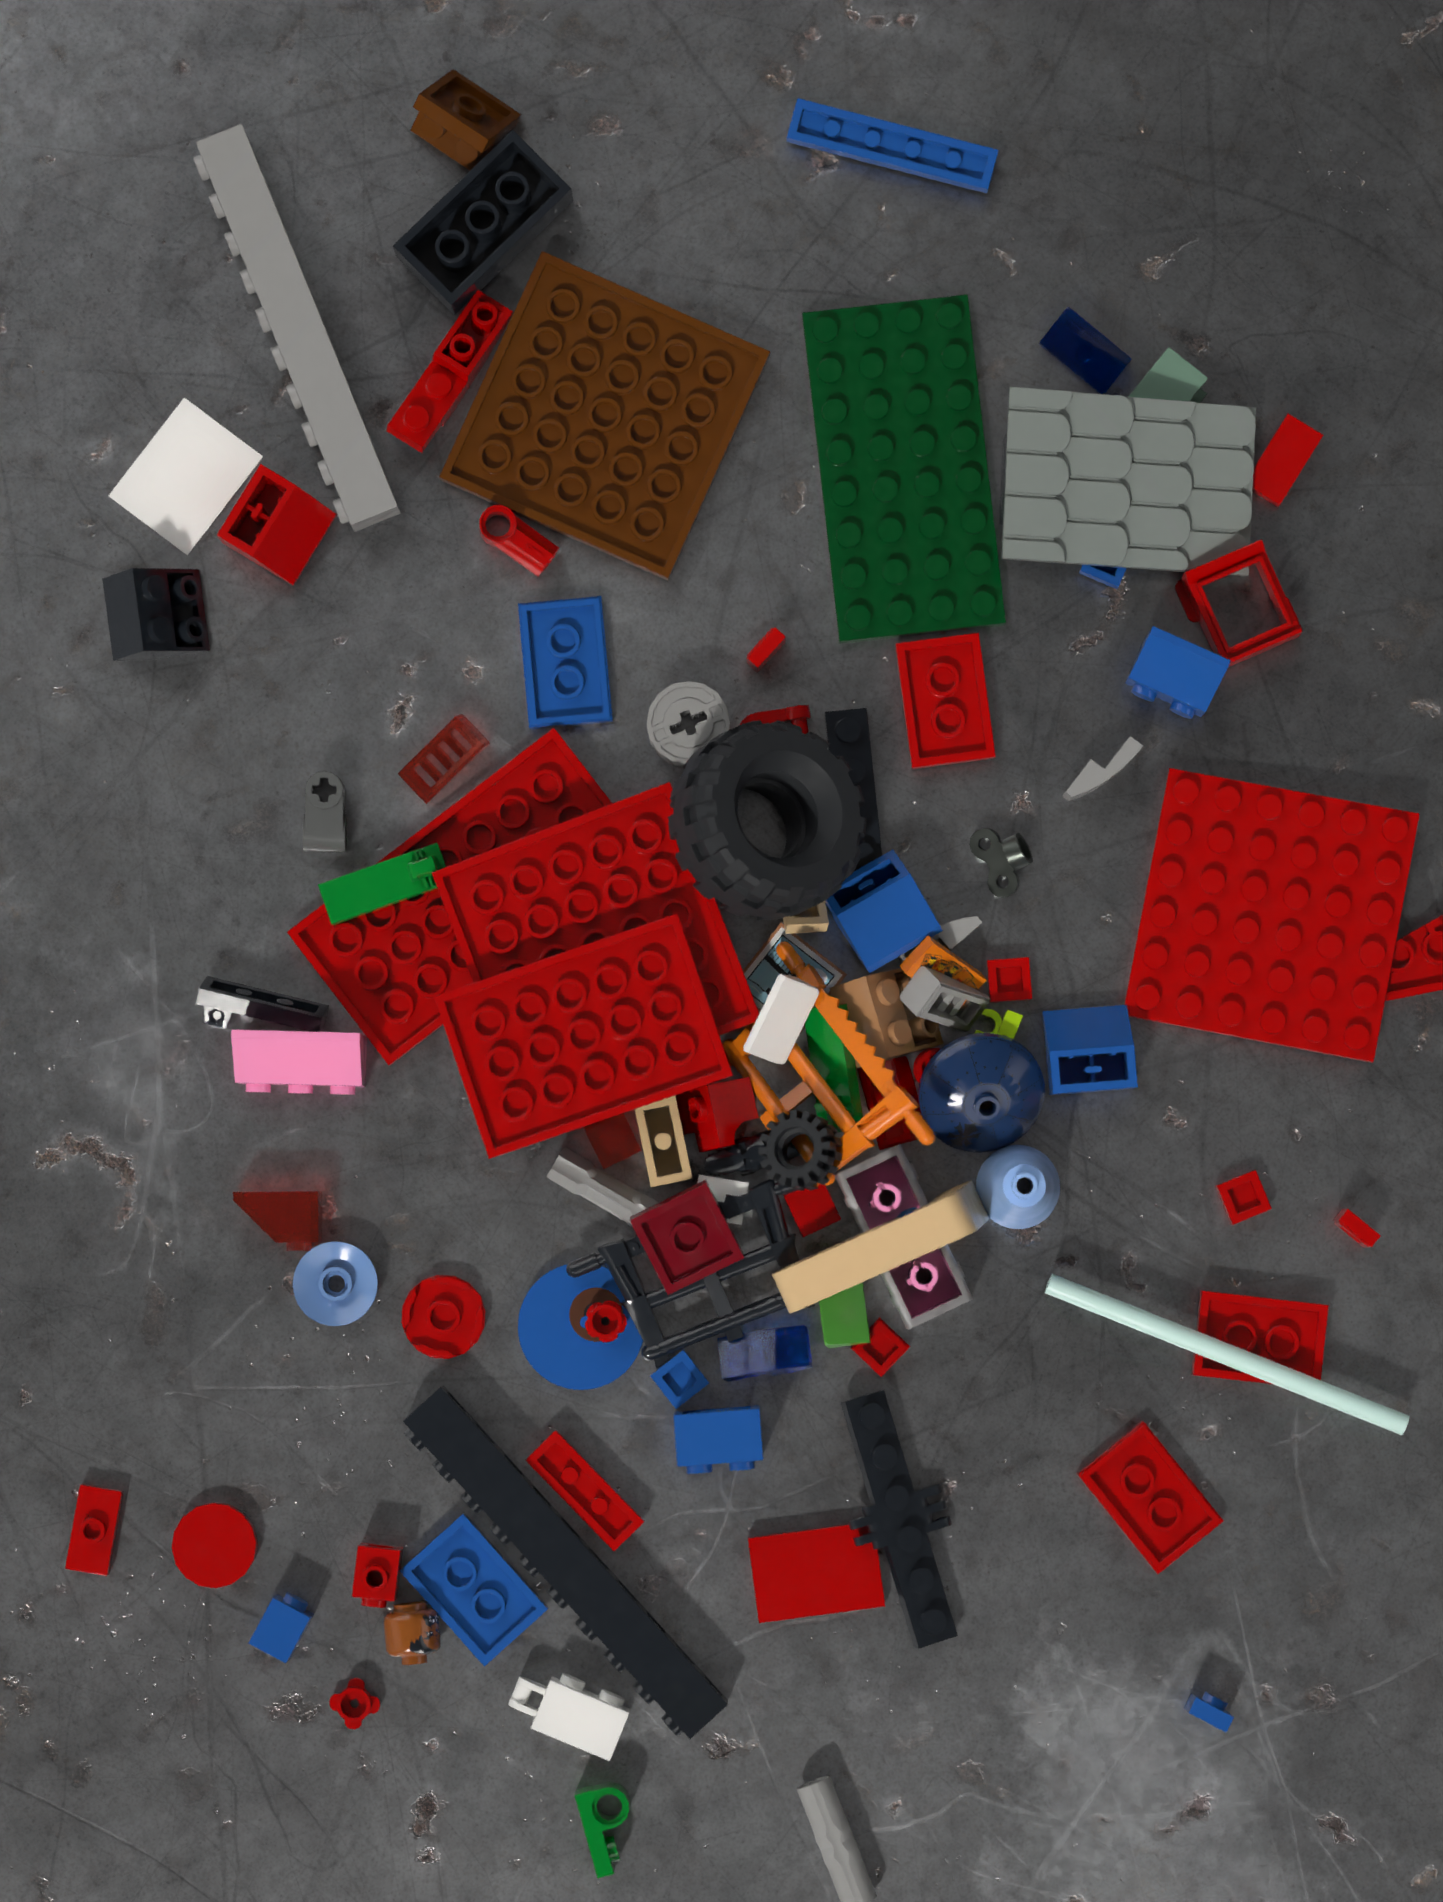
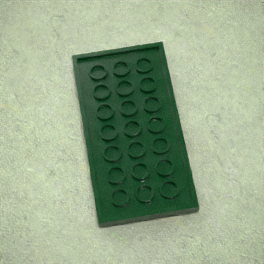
(903, 469)

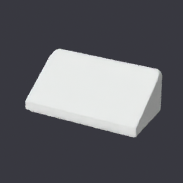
(781, 1019)

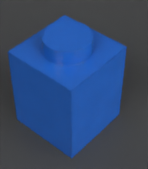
(282, 1626)

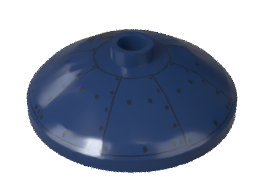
(977, 1071)

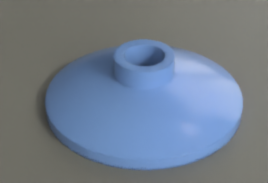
(313, 1289)

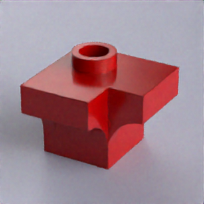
(716, 1112)

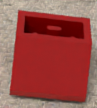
(276, 525)

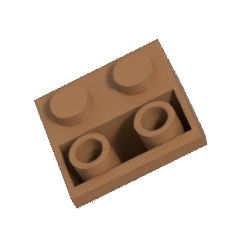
(883, 1017)

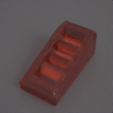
(469, 732)

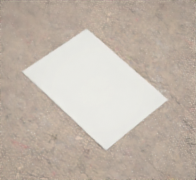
(185, 476)

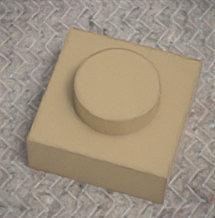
(808, 921)

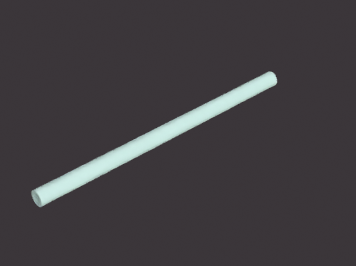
(1227, 1354)

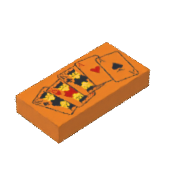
(937, 957)

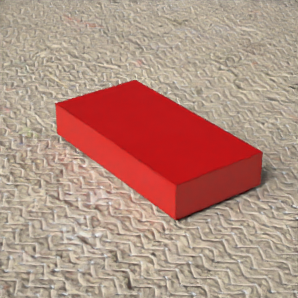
(1284, 459)

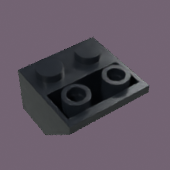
(155, 614)

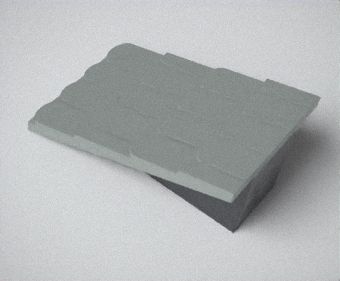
(1125, 480)

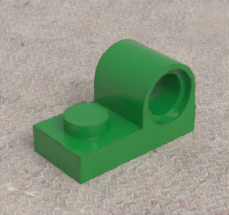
(602, 1848)

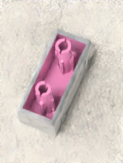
(878, 1193)

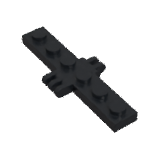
(899, 1519)

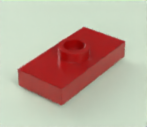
(94, 1529)

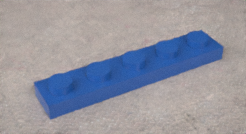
(892, 145)

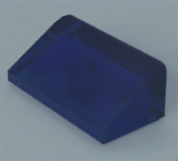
(1085, 351)

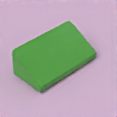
(845, 1318)

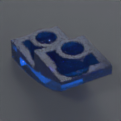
(765, 1352)

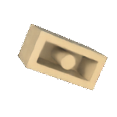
(663, 1143)

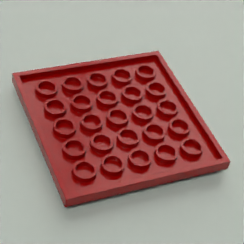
(586, 885)
(1271, 915)

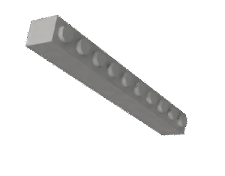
(297, 328)

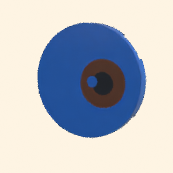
(556, 1336)

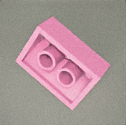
(299, 1060)

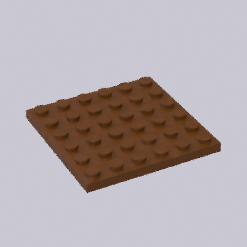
(604, 415)

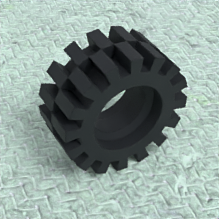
(779, 1140)

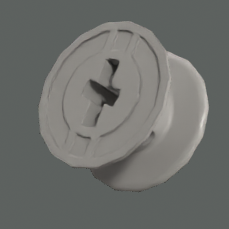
(680, 701)

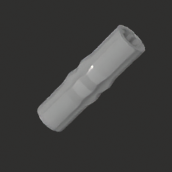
(836, 1840)

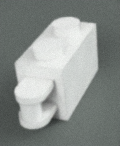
(574, 1713)

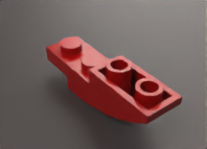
(450, 371)

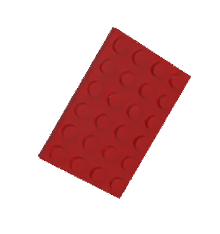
(583, 1036)

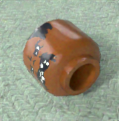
(412, 1632)

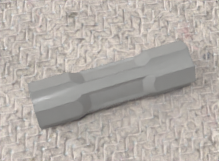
(597, 1186)

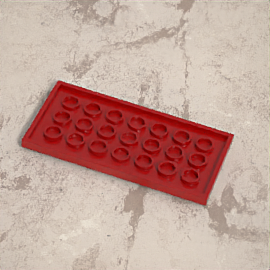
(405, 954)

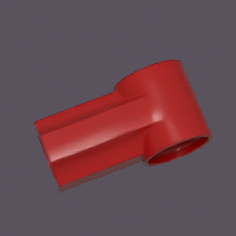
(520, 542)

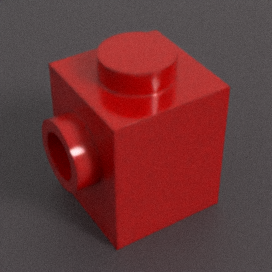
(377, 1574)

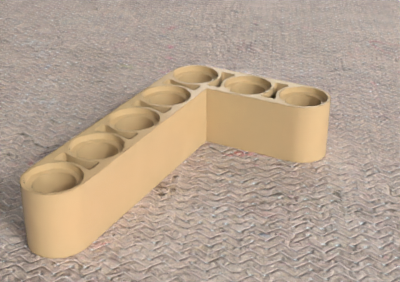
(882, 1247)

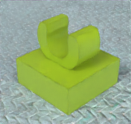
(1004, 1026)

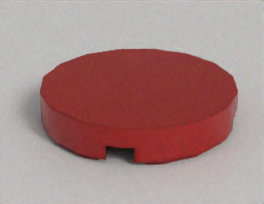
(443, 1316)
(214, 1545)

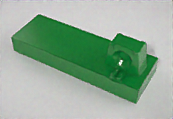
(381, 884)
(834, 1065)

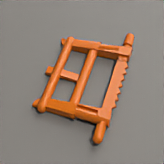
(857, 1135)

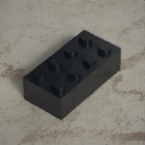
(483, 222)

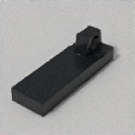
(224, 998)

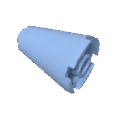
(998, 1189)

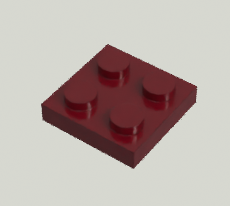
(687, 1237)

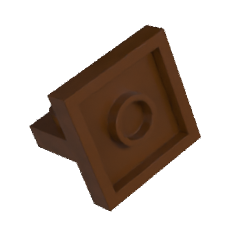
(462, 118)

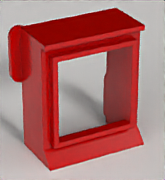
(1198, 608)

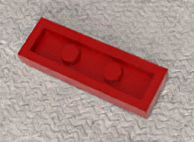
(585, 1490)

